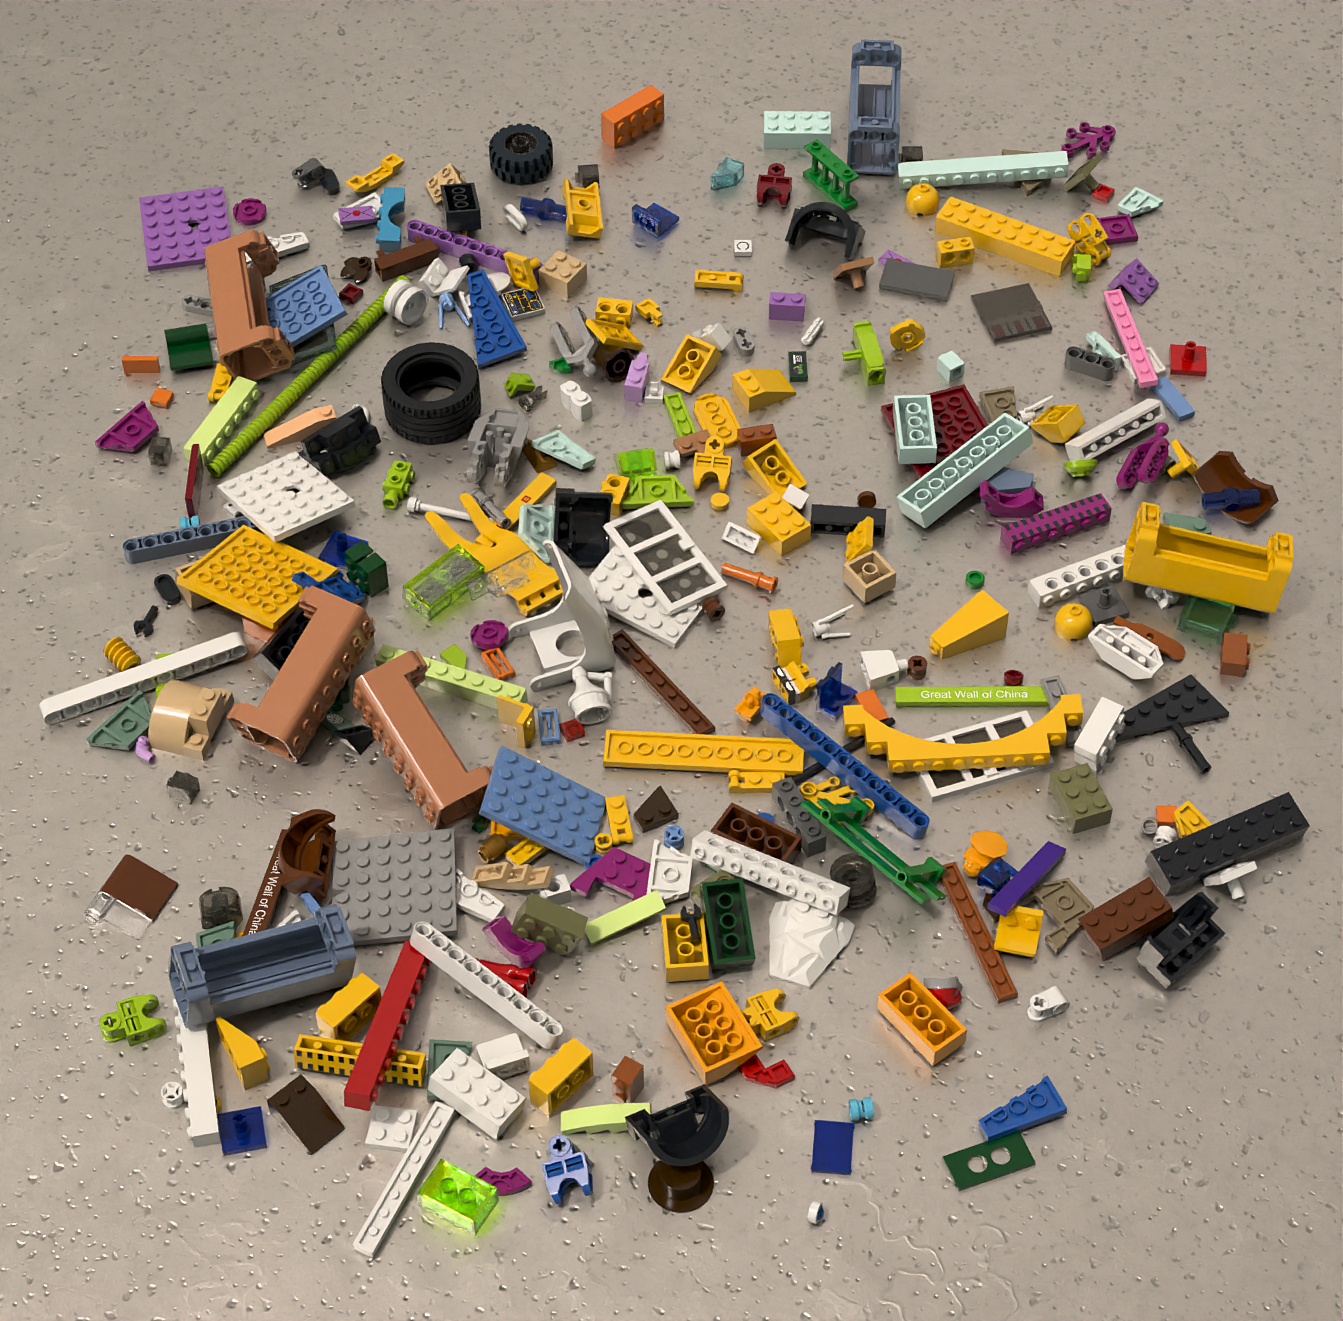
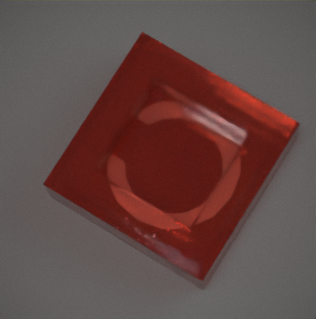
(572, 730)

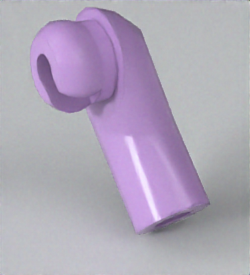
(142, 749)

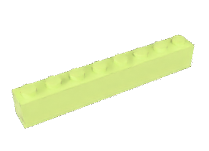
(460, 681)

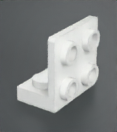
(441, 280)
(504, 1056)

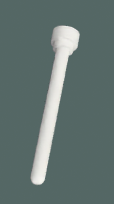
(416, 505)

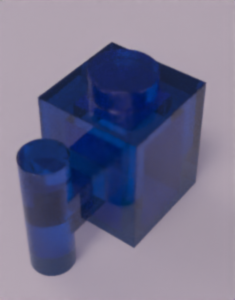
(995, 876)

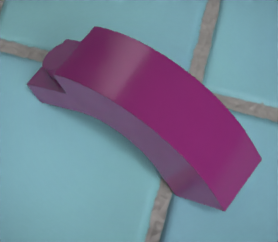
(1011, 505)
(510, 945)

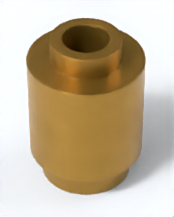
(492, 847)

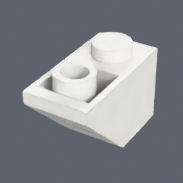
(713, 335)

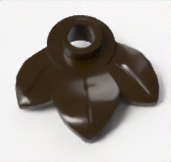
(357, 268)

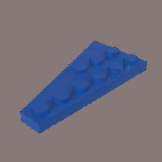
(492, 326)

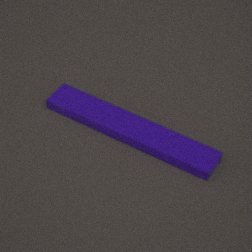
(1026, 879)

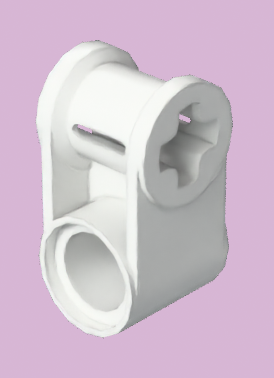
(1047, 1004)

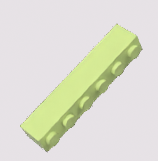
(223, 418)

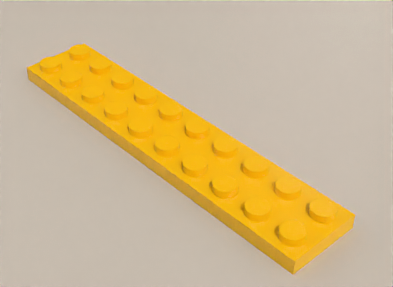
(701, 752)

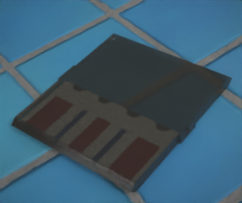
(1011, 312)

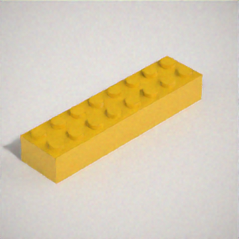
(1005, 236)

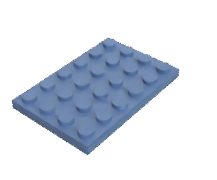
(305, 306)
(543, 805)

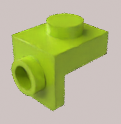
(518, 381)

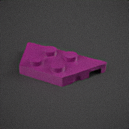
(130, 431)

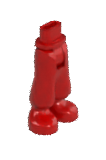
(516, 977)

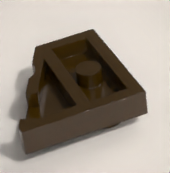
(655, 811)

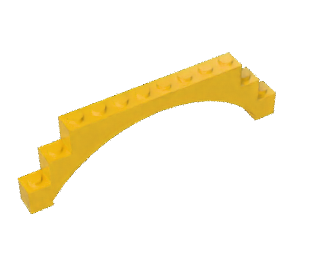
(915, 754)

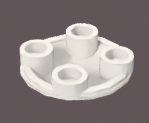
(499, 281)

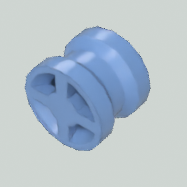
(673, 832)

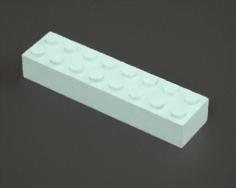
(965, 470)

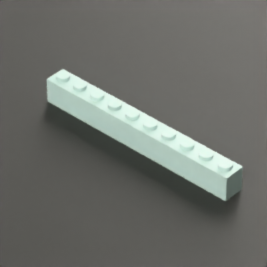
(984, 169)

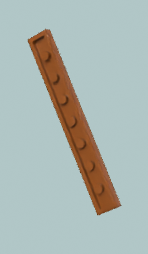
(977, 934)

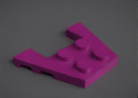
(618, 871)

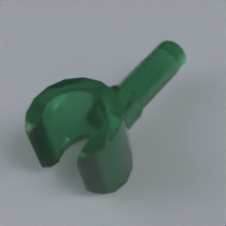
(478, 825)

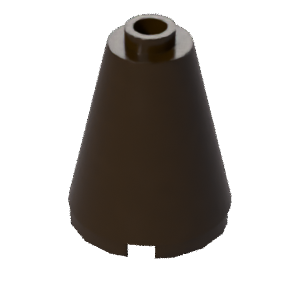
(612, 361)

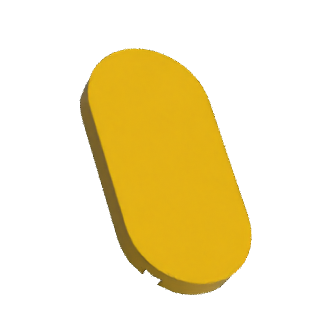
(717, 417)

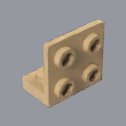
(447, 175)

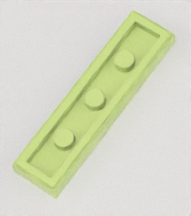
(624, 917)

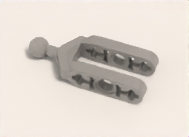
(566, 348)

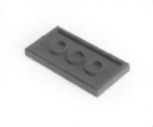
(916, 279)

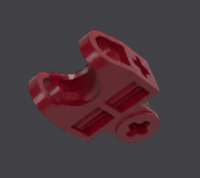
(774, 185)

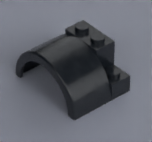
(580, 521)
(676, 1132)

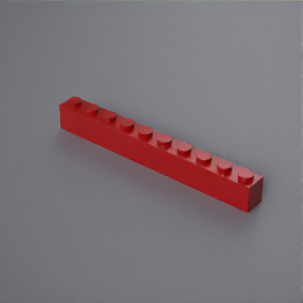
(386, 1029)

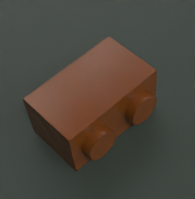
(754, 438)
(1233, 654)
(627, 1081)

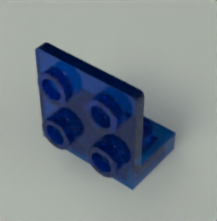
(653, 219)
(833, 693)

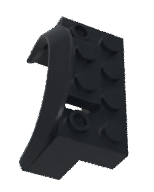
(842, 228)
(1171, 950)

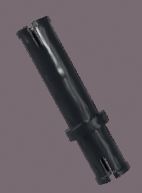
(1186, 741)

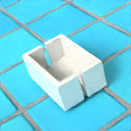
(1099, 734)

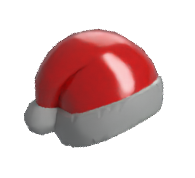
(945, 990)

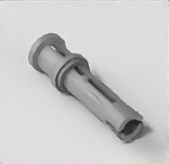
(486, 504)

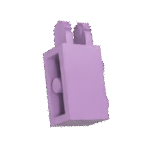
(637, 379)

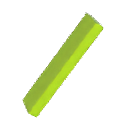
(679, 414)

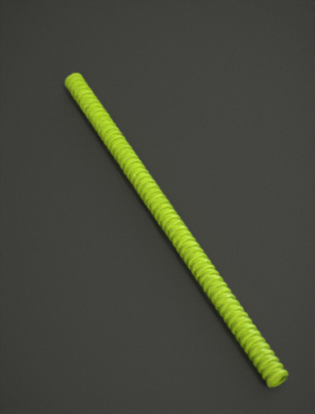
(298, 387)

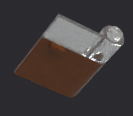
(130, 897)

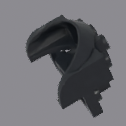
(344, 439)

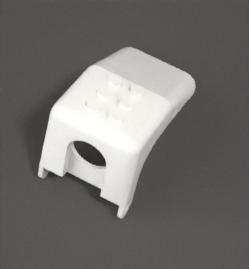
(575, 616)

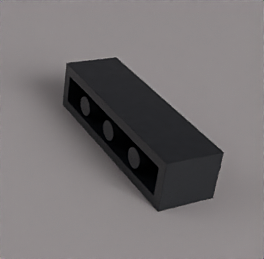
(844, 519)

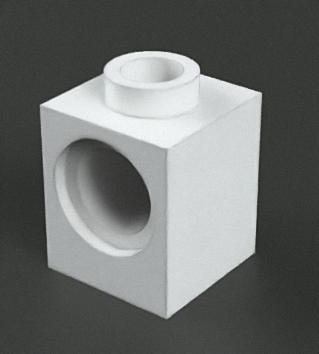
(562, 888)

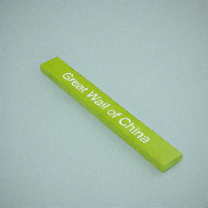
(971, 696)

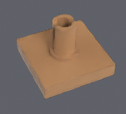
(854, 269)

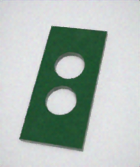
(965, 1178)

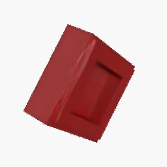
(1103, 193)

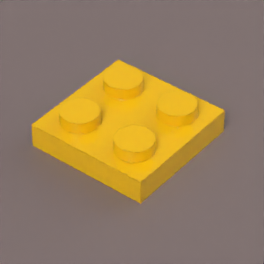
(860, 539)

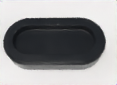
(330, 182)
(167, 589)

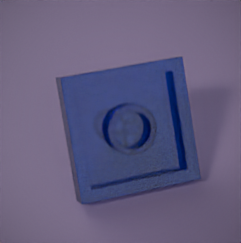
(336, 547)
(242, 1131)

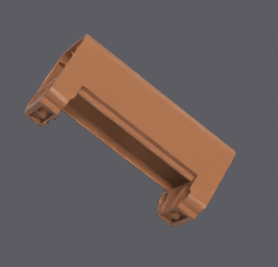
(239, 307)
(309, 676)
(416, 741)

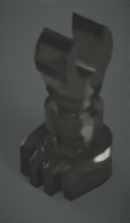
(526, 401)

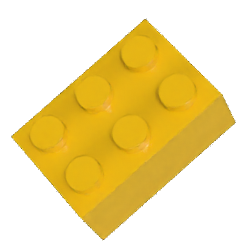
(778, 523)
(682, 956)
(349, 1009)
(560, 1076)

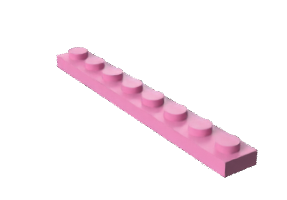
(1130, 338)

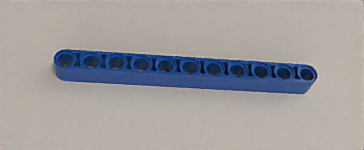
(844, 766)

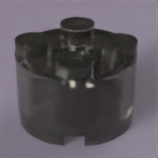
(220, 907)

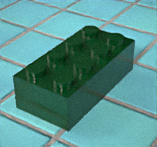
(727, 924)

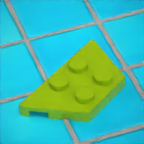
(655, 488)

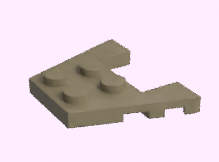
(1064, 905)

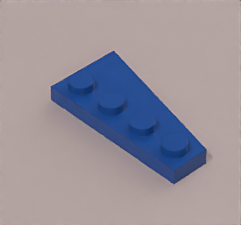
(1029, 1109)

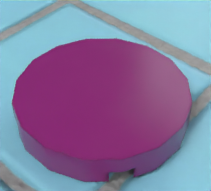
(249, 212)
(489, 634)

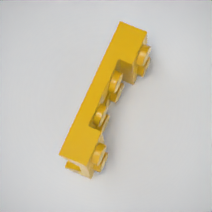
(582, 220)

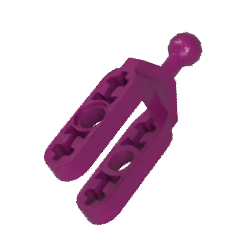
(1146, 457)

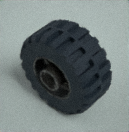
(521, 153)

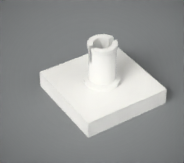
(1230, 876)

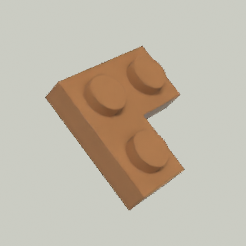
(692, 443)

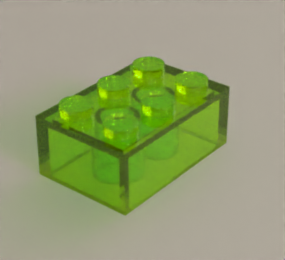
(457, 1197)

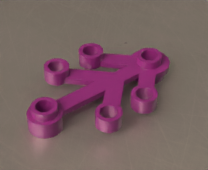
(1105, 132)

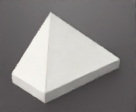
(742, 537)

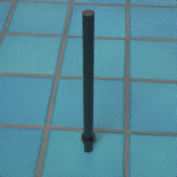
(848, 747)

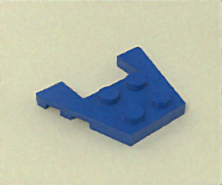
(334, 585)

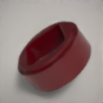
(1013, 677)

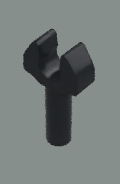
(138, 625)
(692, 920)

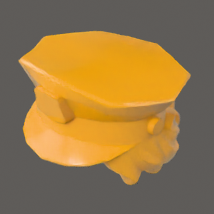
(984, 848)

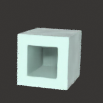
(950, 366)

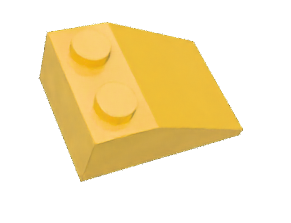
(691, 364)
(761, 387)
(773, 469)
(245, 1055)

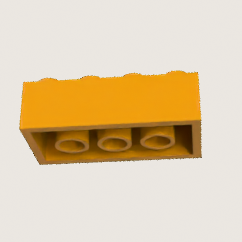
(921, 1019)

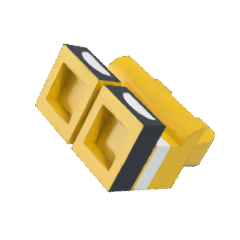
(791, 682)

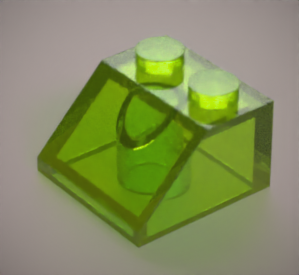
(635, 461)

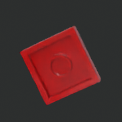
(1188, 359)

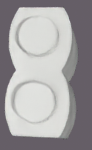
(576, 400)

